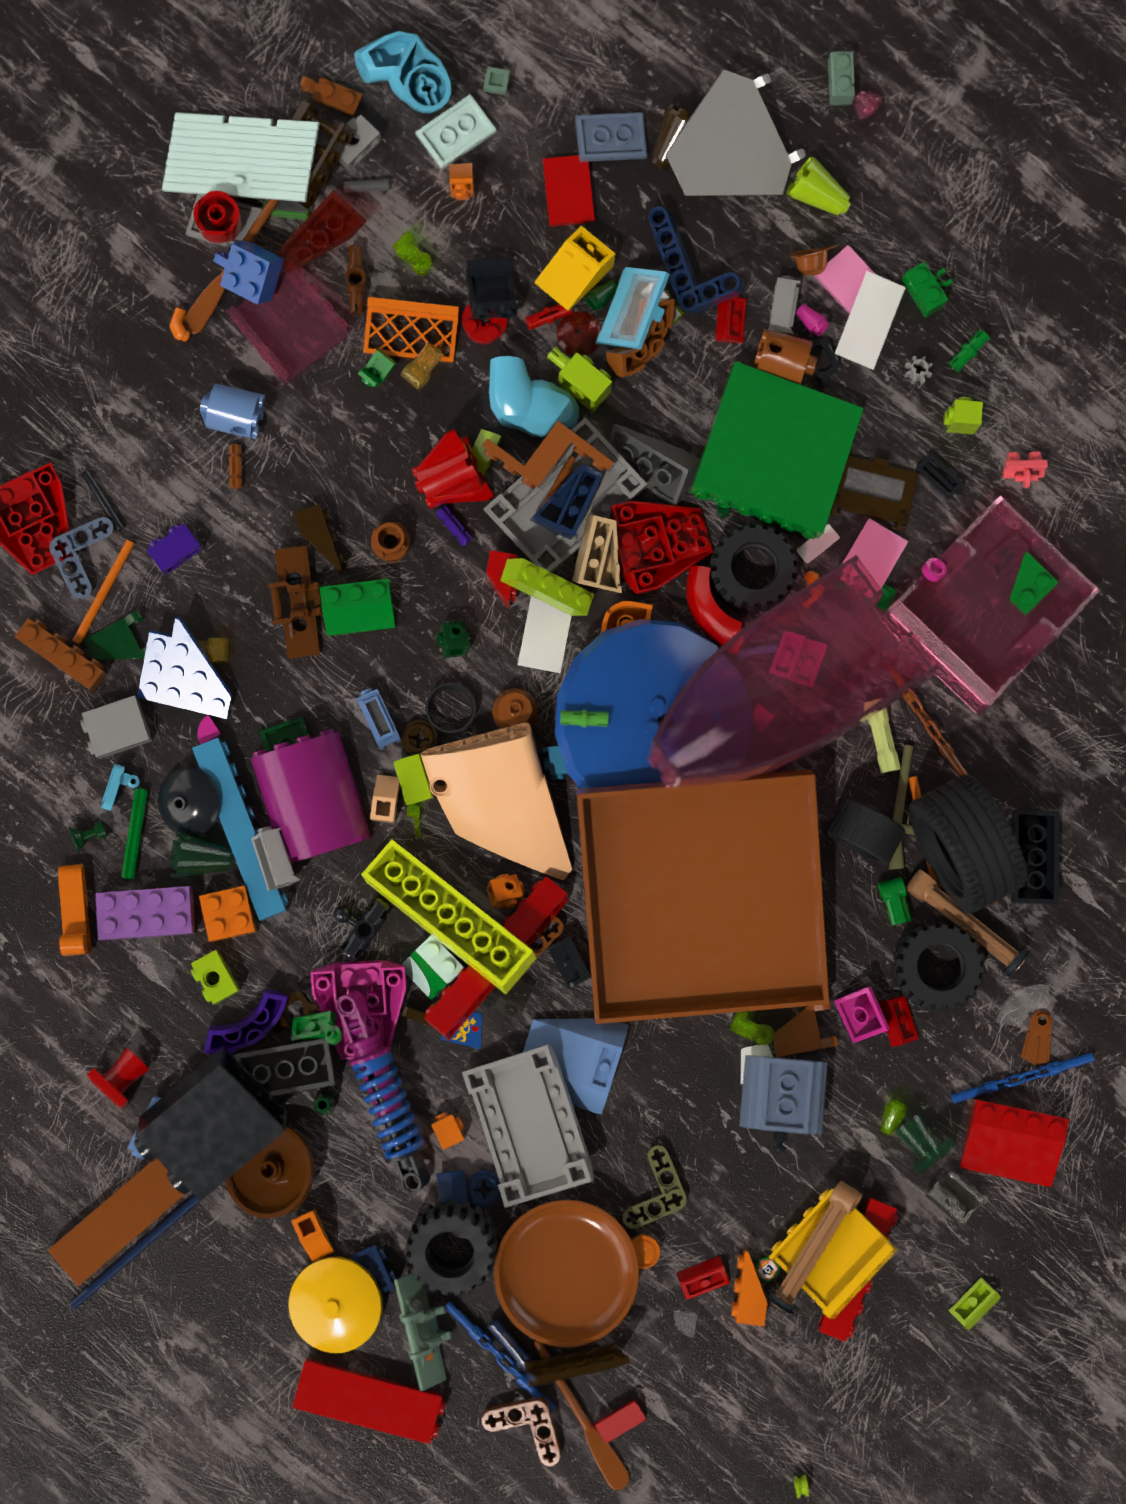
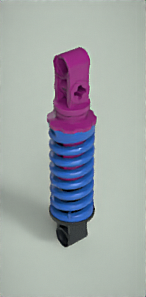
(383, 1090)

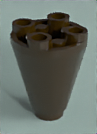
(671, 125)

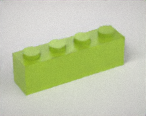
(547, 587)

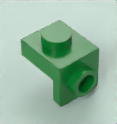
(377, 369)

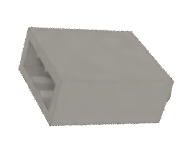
(116, 727)

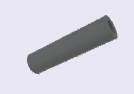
(366, 185)

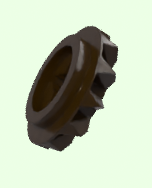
(411, 730)

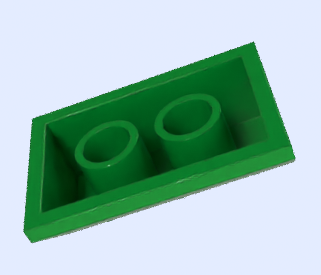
(357, 607)

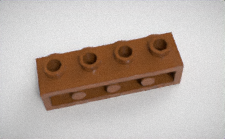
(65, 658)

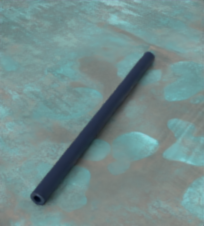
(134, 1252)

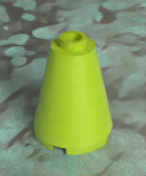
(818, 188)

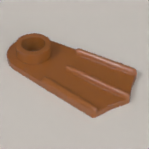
(1038, 1039)

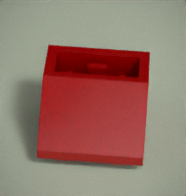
(494, 572)

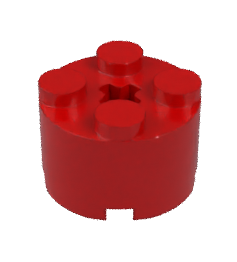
(208, 209)

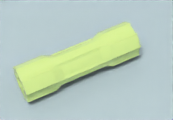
(886, 752)

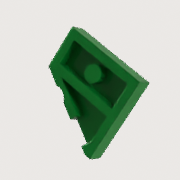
(1031, 584)

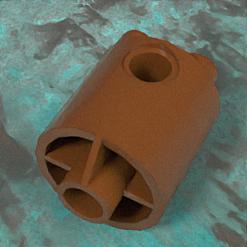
(785, 356)

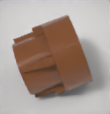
(386, 530)

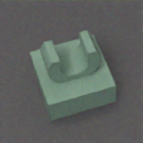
(496, 80)

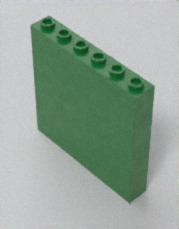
(776, 450)

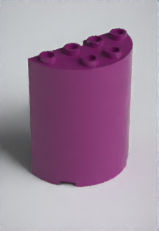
(311, 795)

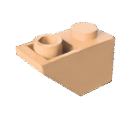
(385, 799)

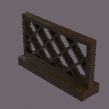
(574, 1364)

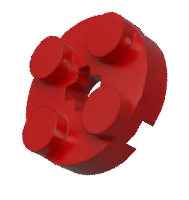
(486, 333)

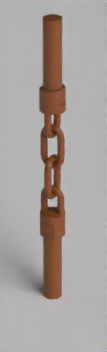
(945, 749)

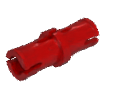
(536, 320)

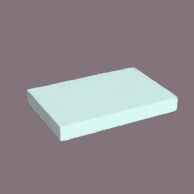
(456, 132)

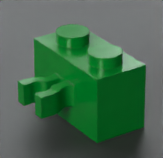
(925, 288)

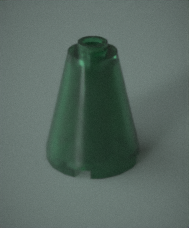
(198, 856)

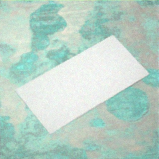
(870, 320)
(544, 637)

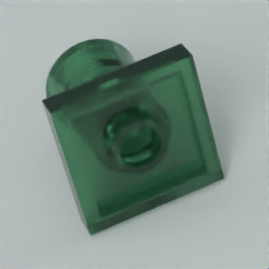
(923, 1143)

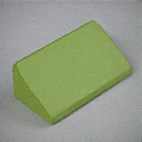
(483, 460)
(413, 779)
(974, 1303)

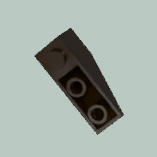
(314, 530)

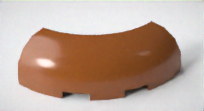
(629, 361)

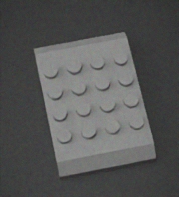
(519, 503)
(529, 1125)

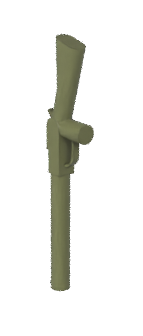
(898, 859)

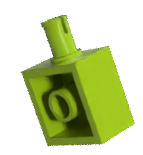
(582, 378)

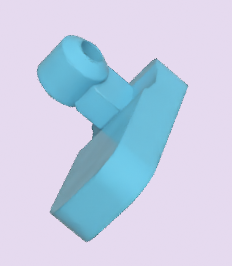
(116, 778)

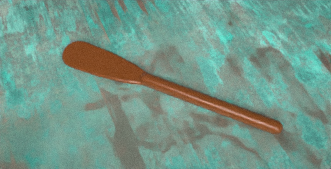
(206, 303)
(604, 1455)

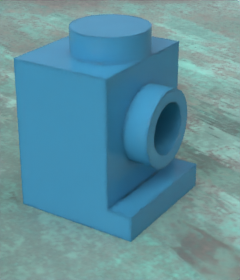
(554, 763)

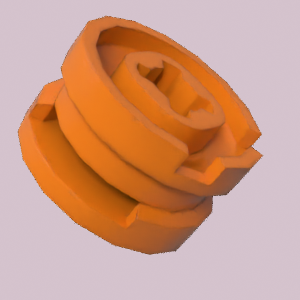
(646, 1250)

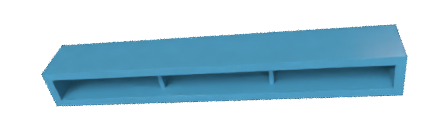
(239, 827)

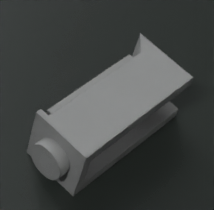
(784, 305)
(273, 858)

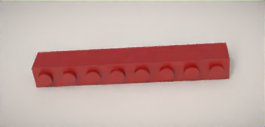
(471, 987)

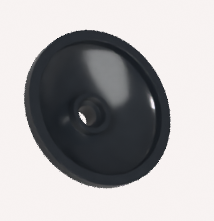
(199, 799)

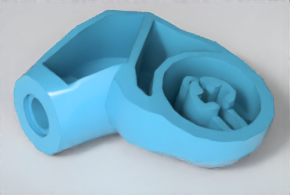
(410, 68)
(528, 403)

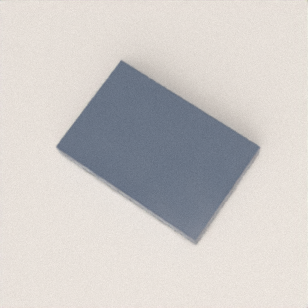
(611, 137)

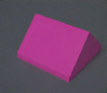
(861, 1014)

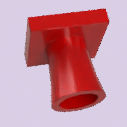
(119, 1077)

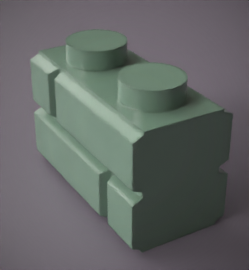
(841, 78)

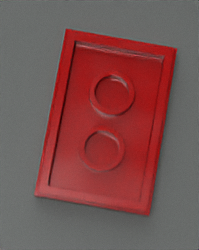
(568, 191)

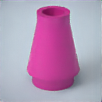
(812, 320)

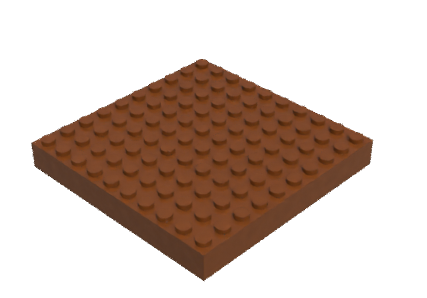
(703, 897)

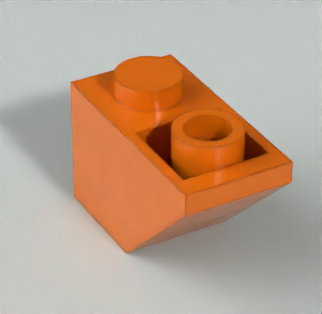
(461, 181)
(312, 1235)

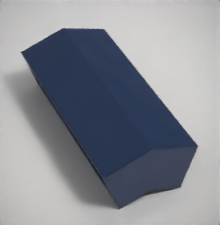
(452, 1186)

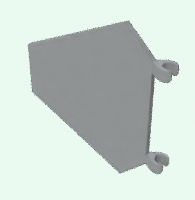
(731, 143)

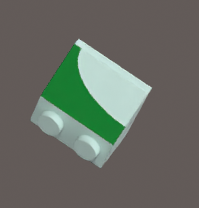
(432, 967)

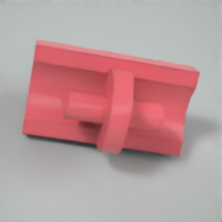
(1024, 470)

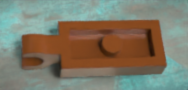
(333, 95)

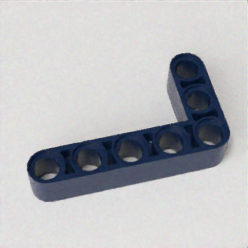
(684, 268)

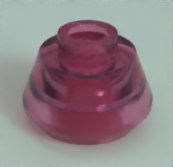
(867, 104)

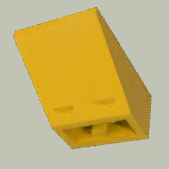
(576, 268)

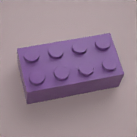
(145, 913)

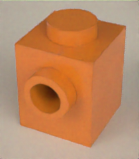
(448, 1129)

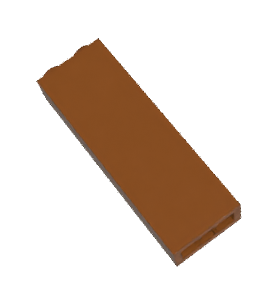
(116, 1222)

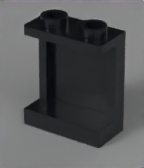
(491, 288)

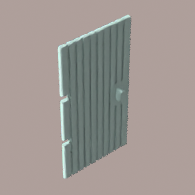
(241, 156)

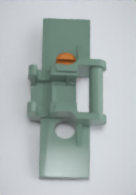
(422, 1331)

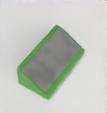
(289, 209)

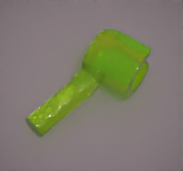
(414, 812)

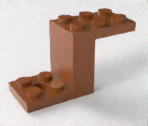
(548, 456)

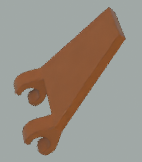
(802, 1034)

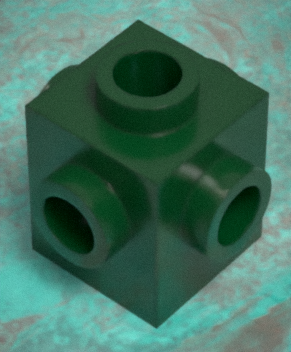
(454, 639)

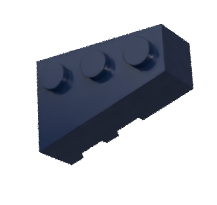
(569, 503)

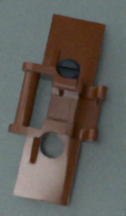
(305, 601)

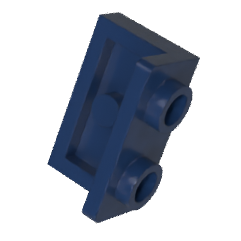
(374, 1260)

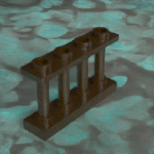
(329, 155)

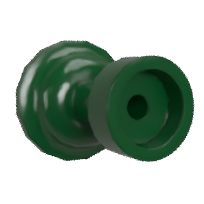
(79, 837)

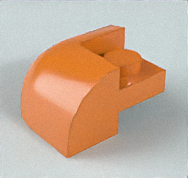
(624, 613)

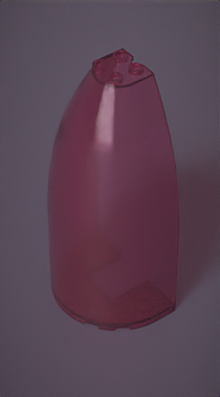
(789, 684)

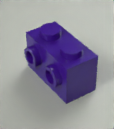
(174, 548)

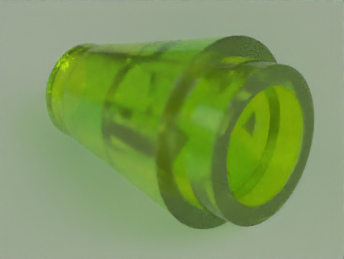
(893, 1116)

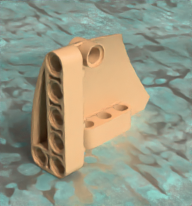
(500, 797)

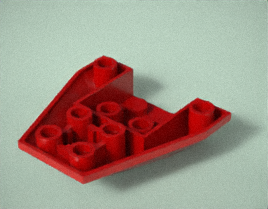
(33, 516)
(658, 542)

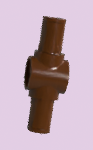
(356, 268)

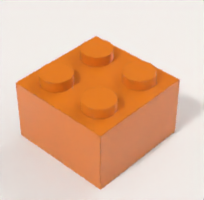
(228, 914)

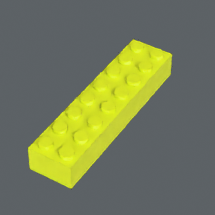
(449, 916)

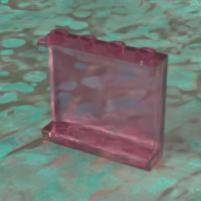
(292, 327)

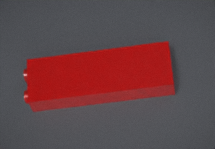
(368, 1401)

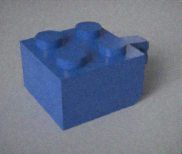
(250, 271)

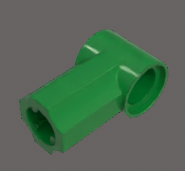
(894, 894)

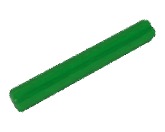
(134, 833)

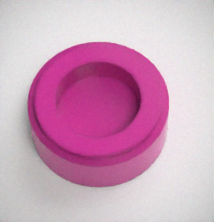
(934, 569)

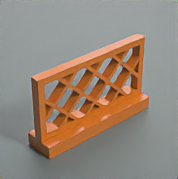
(410, 309)

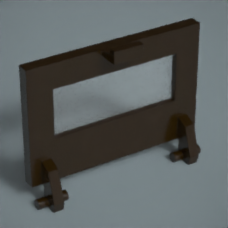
(876, 491)

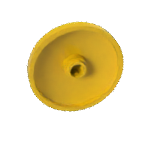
(335, 1304)

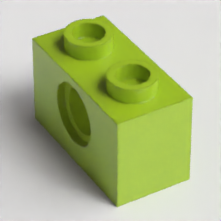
(224, 988)

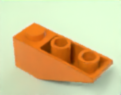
(751, 1301)

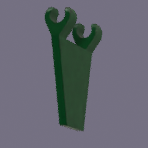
(117, 641)

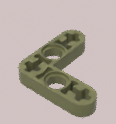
(666, 1189)

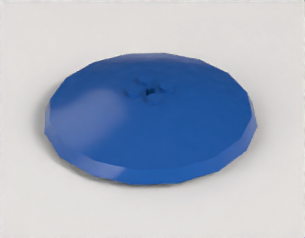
(636, 679)

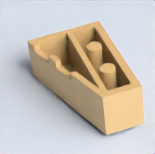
(598, 555)

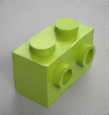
(963, 416)

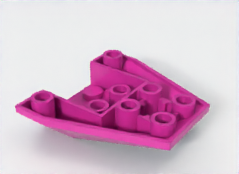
(379, 982)

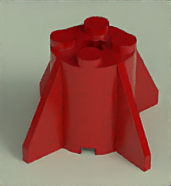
(451, 473)

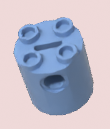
(233, 410)

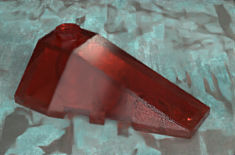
(322, 231)

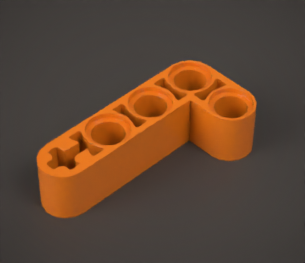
(74, 911)

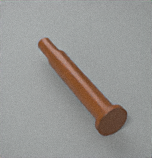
(561, 478)

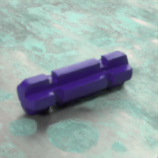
(454, 525)

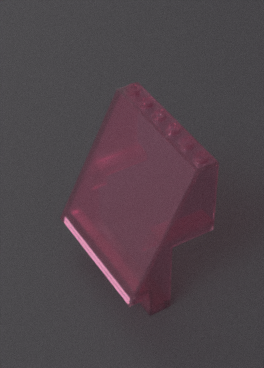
(968, 615)

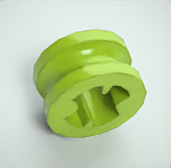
(801, 1486)

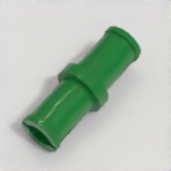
(969, 350)

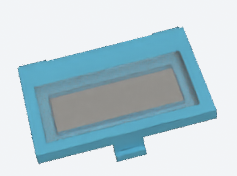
(633, 308)

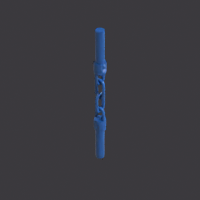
(1052, 1069)
(477, 1333)

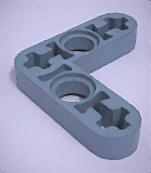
(72, 546)

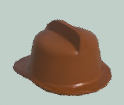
(811, 260)

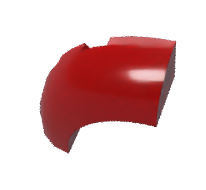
(705, 610)

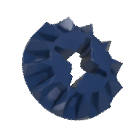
(476, 1197)

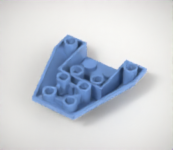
(585, 1053)

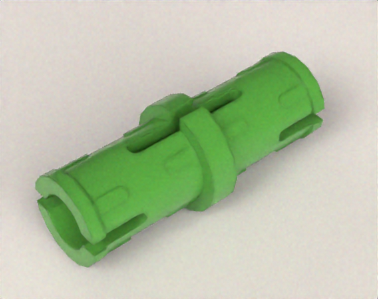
(584, 718)

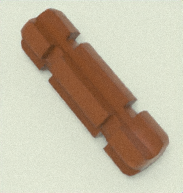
(235, 466)

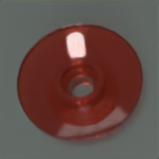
(574, 343)

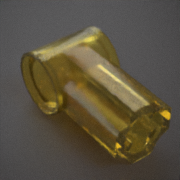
(419, 370)
(215, 649)

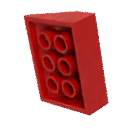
(1013, 1142)

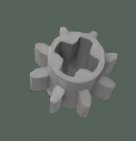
(912, 370)

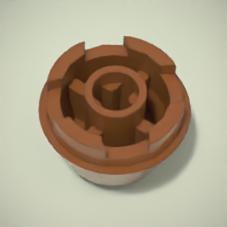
(514, 708)

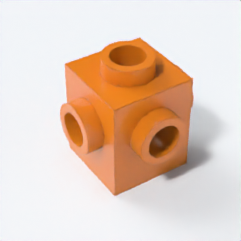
(505, 891)

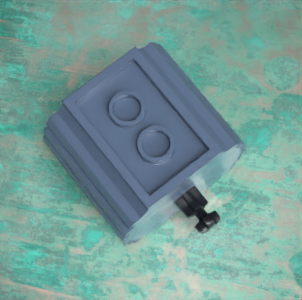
(783, 1096)

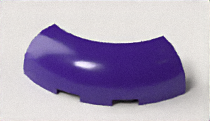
(249, 1029)

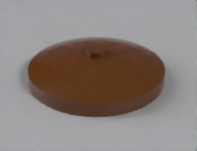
(275, 1178)

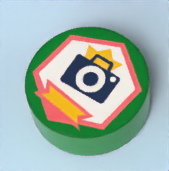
(767, 1269)

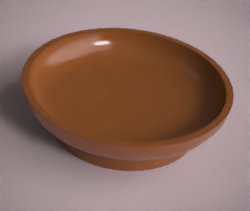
(566, 1273)

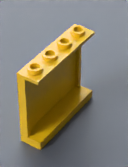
(847, 1262)

